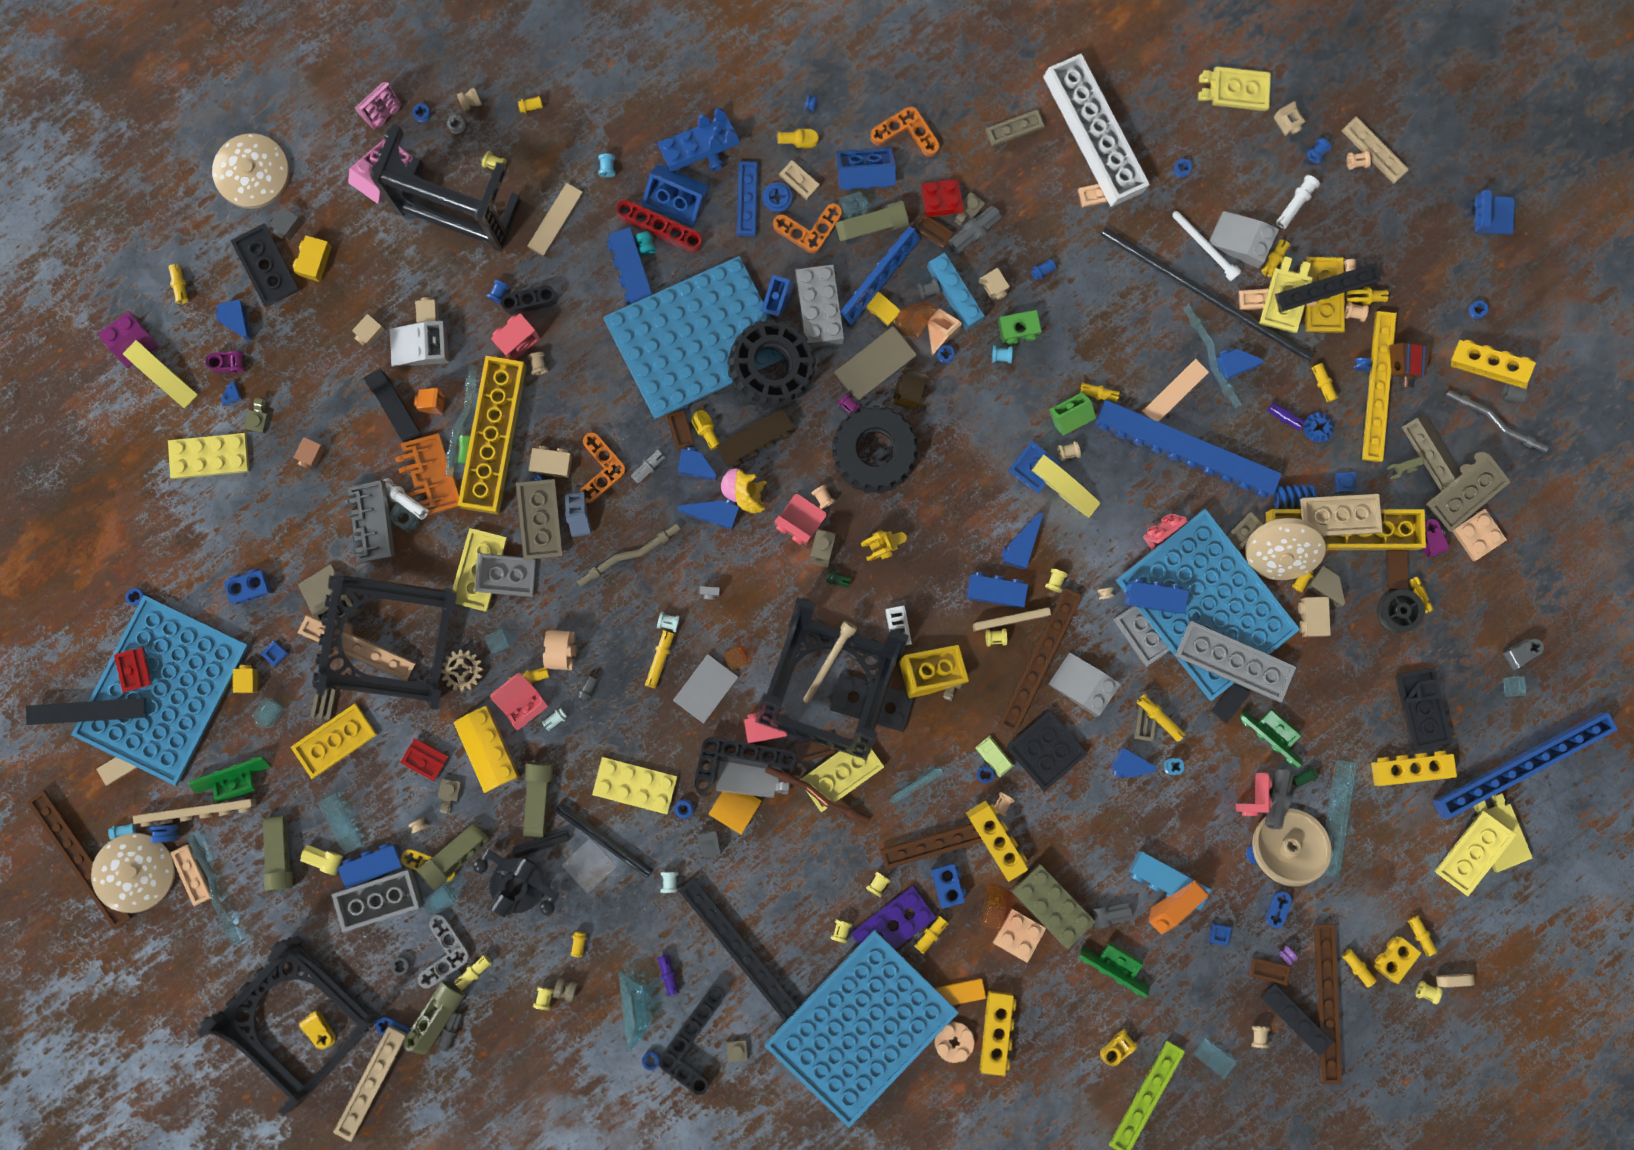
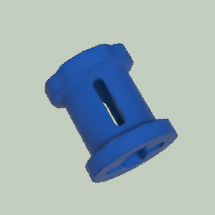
(1319, 150)
(497, 291)

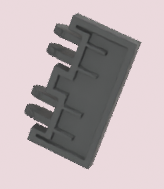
(372, 521)

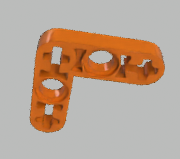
(911, 125)
(807, 236)
(607, 465)

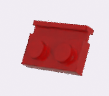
(133, 669)
(424, 759)

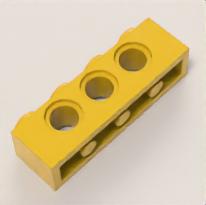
(1500, 372)
(1444, 768)
(1010, 867)
(995, 1001)

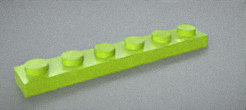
(1147, 1097)

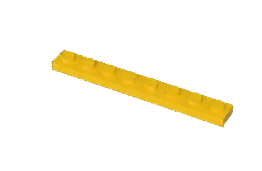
(1378, 387)

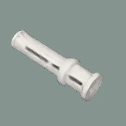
(1301, 195)
(397, 494)

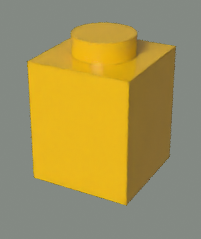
(245, 679)

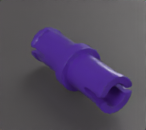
(1285, 416)
(668, 975)

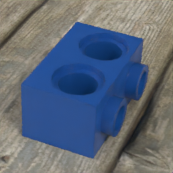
(248, 590)
(943, 887)

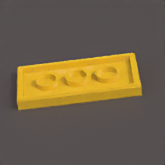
(1329, 312)
(334, 740)

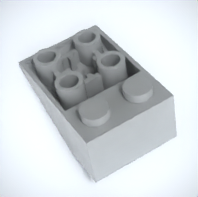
(419, 344)

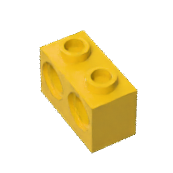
(1401, 964)

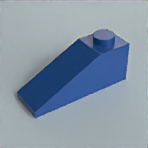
(714, 512)
(1020, 549)

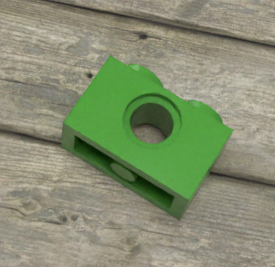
(1028, 320)

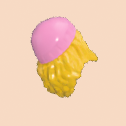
(741, 489)

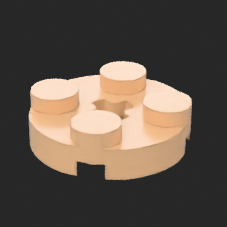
(959, 1052)

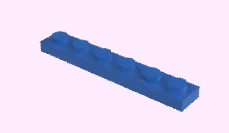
(880, 275)

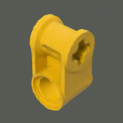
(316, 1028)
(1119, 1047)

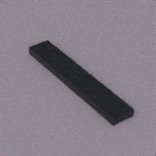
(1327, 287)
(86, 711)

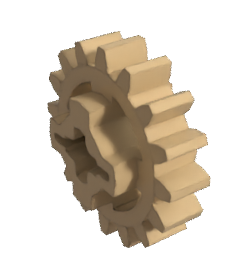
(462, 678)

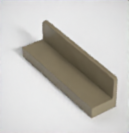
(1432, 450)

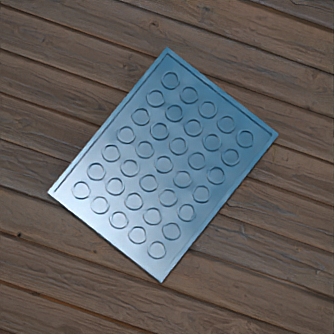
(684, 335)
(1221, 595)
(189, 678)
(861, 1028)

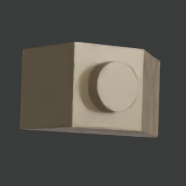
(1327, 584)

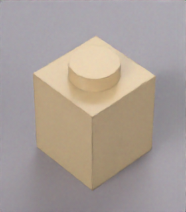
(426, 310)
(368, 331)

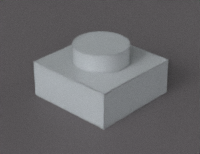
(709, 592)

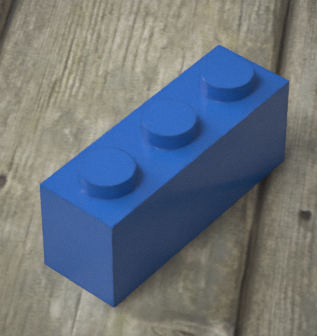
(996, 590)
(1156, 596)
(370, 865)

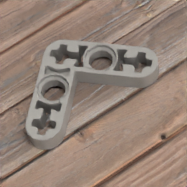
(451, 951)

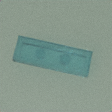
(915, 785)
(340, 823)

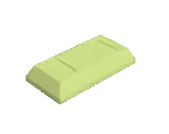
(994, 756)

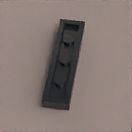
(1297, 1019)

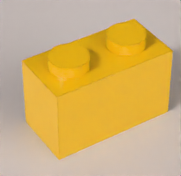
(312, 258)

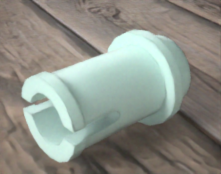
(558, 716)

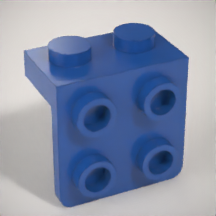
(1494, 214)

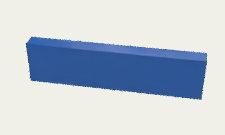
(747, 199)

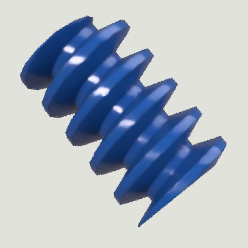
(1292, 495)

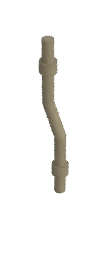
(662, 537)

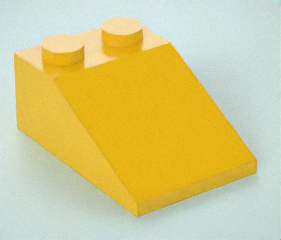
(933, 670)

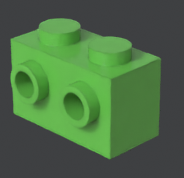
(1072, 413)

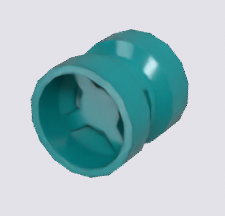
(645, 243)

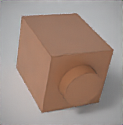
(309, 453)

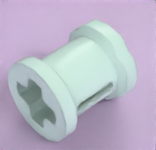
(668, 621)
(669, 882)

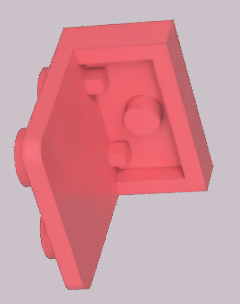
(800, 519)
(1169, 525)
(519, 700)
(1262, 799)

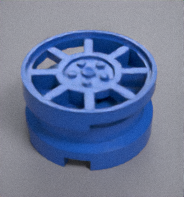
(161, 835)

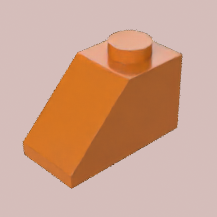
(430, 401)

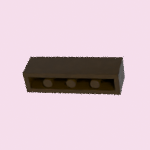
(754, 438)

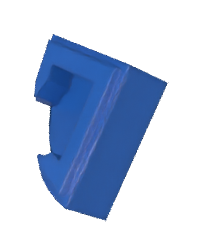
(231, 394)

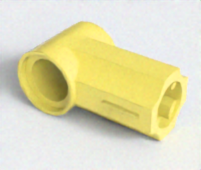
(326, 861)

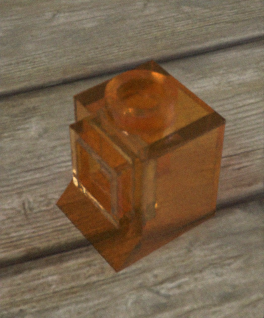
(736, 658)

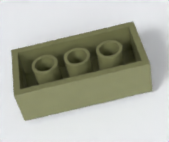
(1052, 906)

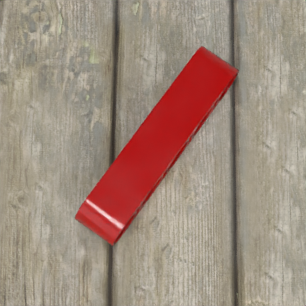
(652, 220)

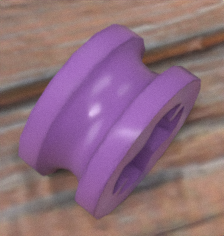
(1288, 955)

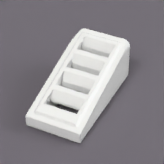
(901, 609)

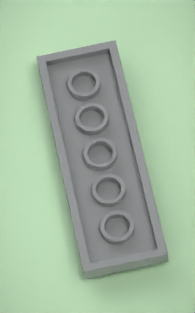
(1235, 661)

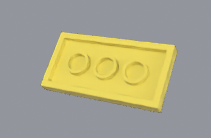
(208, 456)
(464, 584)
(841, 775)
(634, 785)
(1475, 853)

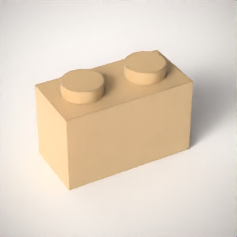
(550, 462)
(1314, 617)

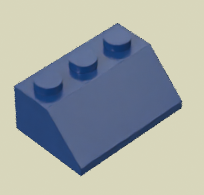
(866, 168)
(674, 195)

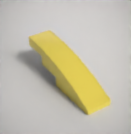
(160, 374)
(1066, 486)

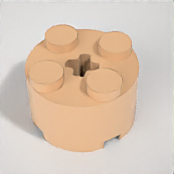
(559, 650)

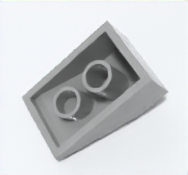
(1243, 238)
(1084, 684)

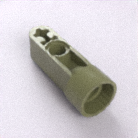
(892, 216)
(538, 778)
(276, 854)
(453, 856)
(433, 1018)

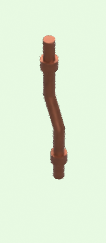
(785, 777)

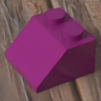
(123, 333)

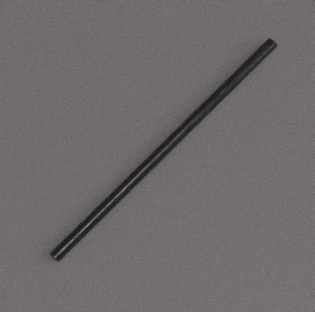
(1206, 294)

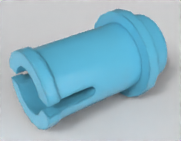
(115, 832)

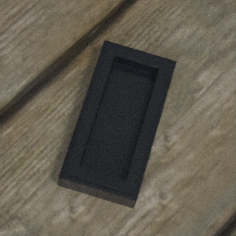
(1230, 702)

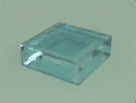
(496, 641)
(1514, 686)

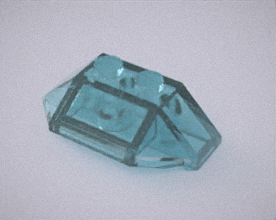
(634, 1008)

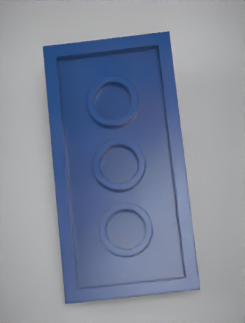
(699, 142)

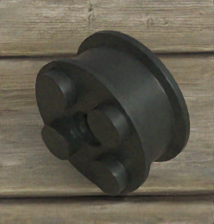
(1389, 611)

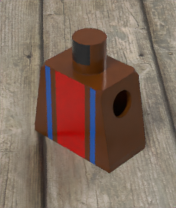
(1408, 362)

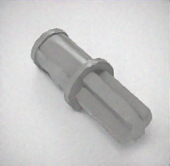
(647, 466)

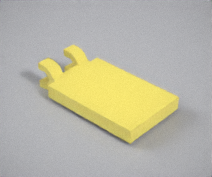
(1236, 88)
(1283, 280)
(1518, 849)

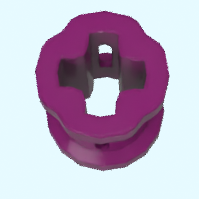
(849, 404)

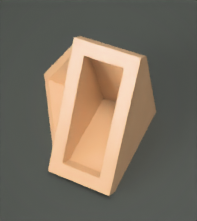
(942, 329)

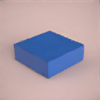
(274, 653)
(1219, 934)

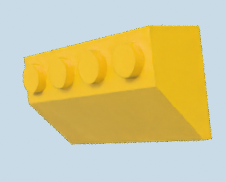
(486, 749)

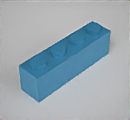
(955, 291)
(1160, 876)

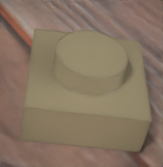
(737, 1051)

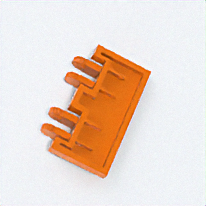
(430, 473)

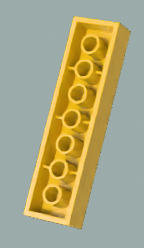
(492, 435)
(1400, 531)

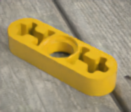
(416, 854)

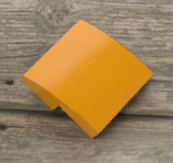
(735, 810)

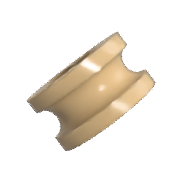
(1106, 593)
(418, 825)

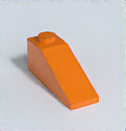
(1176, 907)

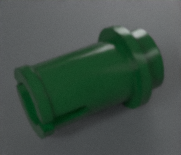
(836, 578)
(1305, 777)

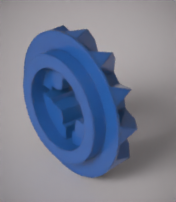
(783, 191)
(1310, 424)

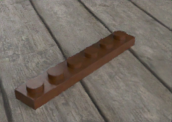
(931, 845)

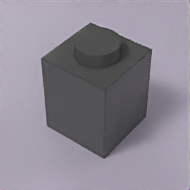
(285, 224)

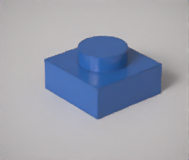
(1345, 482)

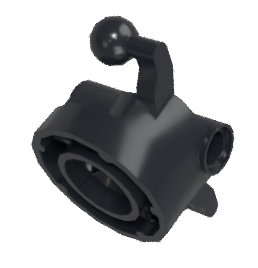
(531, 890)

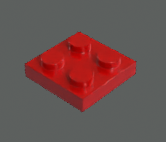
(942, 198)

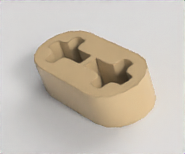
(1455, 980)

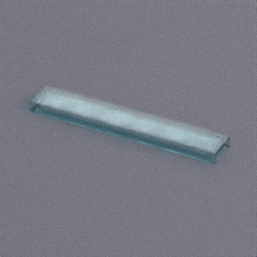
(1339, 813)

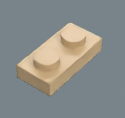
(799, 180)

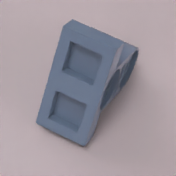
(577, 514)

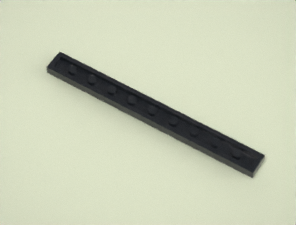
(739, 949)

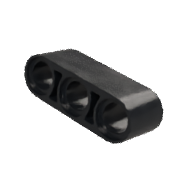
(520, 296)

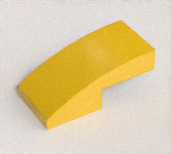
(883, 309)

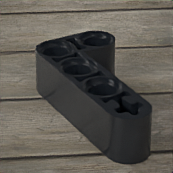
(392, 405)

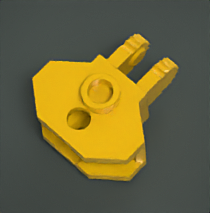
(883, 544)

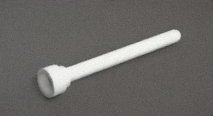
(1230, 270)

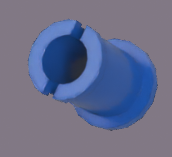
(715, 162)
(1043, 269)

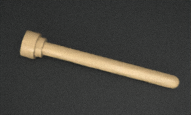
(847, 630)

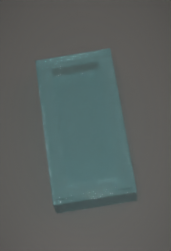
(1214, 1058)

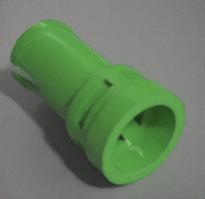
(463, 449)

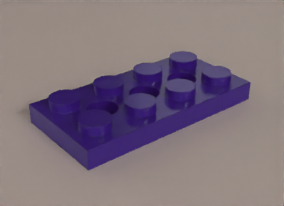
(894, 911)

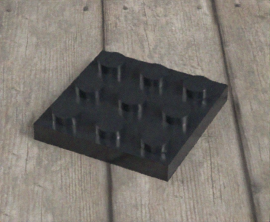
(1046, 750)

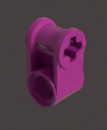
(229, 362)
(1435, 539)

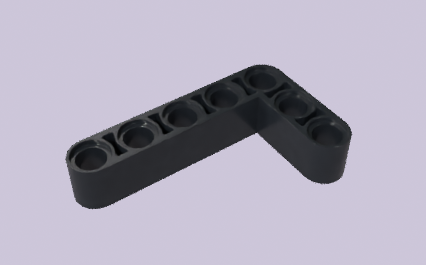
(738, 757)
(688, 1038)

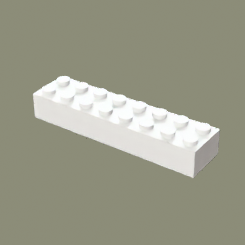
(1096, 130)

